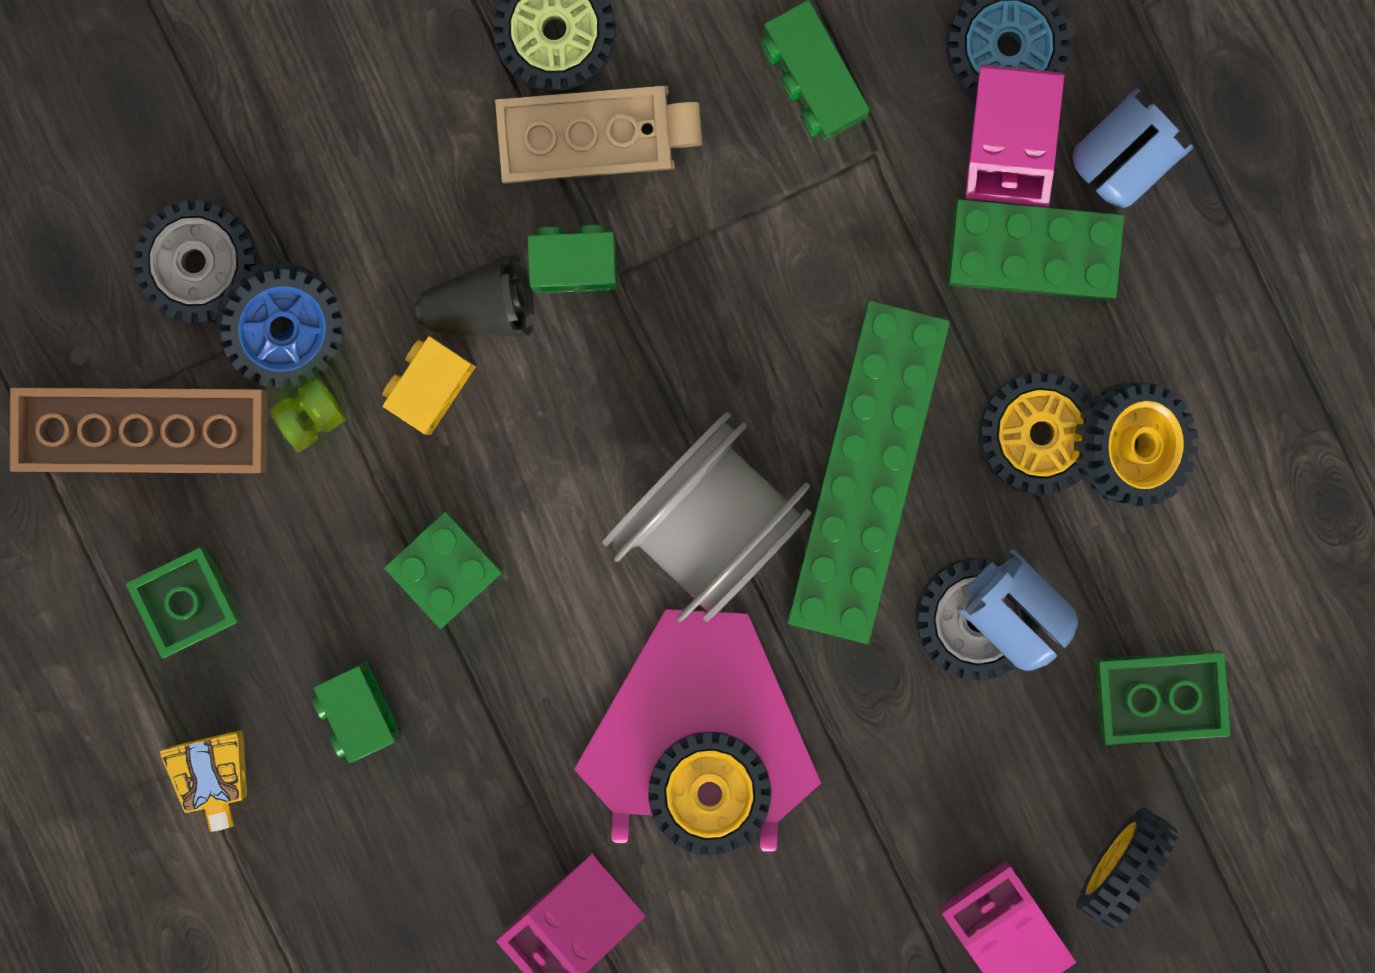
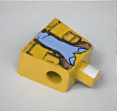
(209, 775)

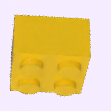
(427, 385)

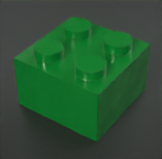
(444, 569)
(184, 601)
(356, 713)

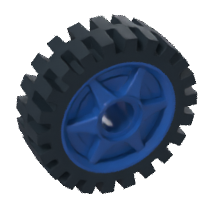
(274, 293)

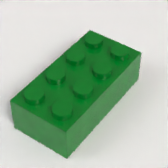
(1035, 250)

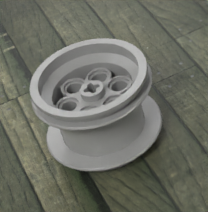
(710, 521)

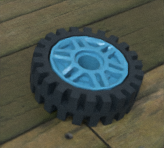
(980, 23)

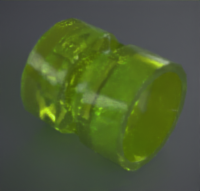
(320, 407)

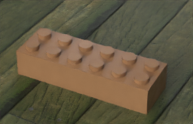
(138, 430)

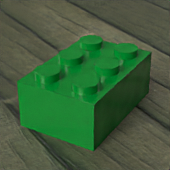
(813, 72)
(572, 261)
(1161, 697)

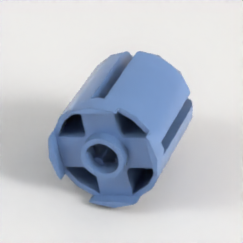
(1143, 166)
(1035, 597)

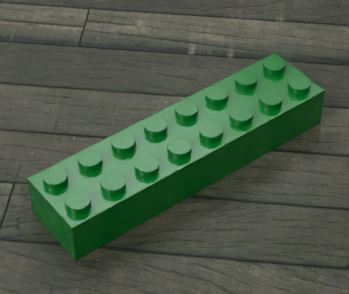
(868, 472)

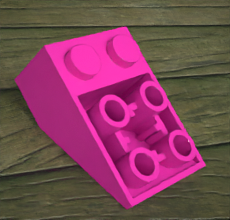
(1014, 136)
(572, 923)
(1005, 926)

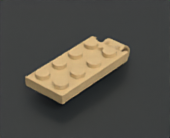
(592, 133)

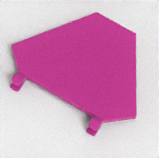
(692, 682)

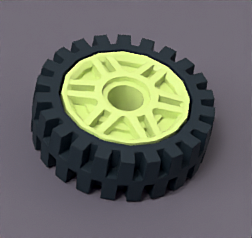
(560, 62)

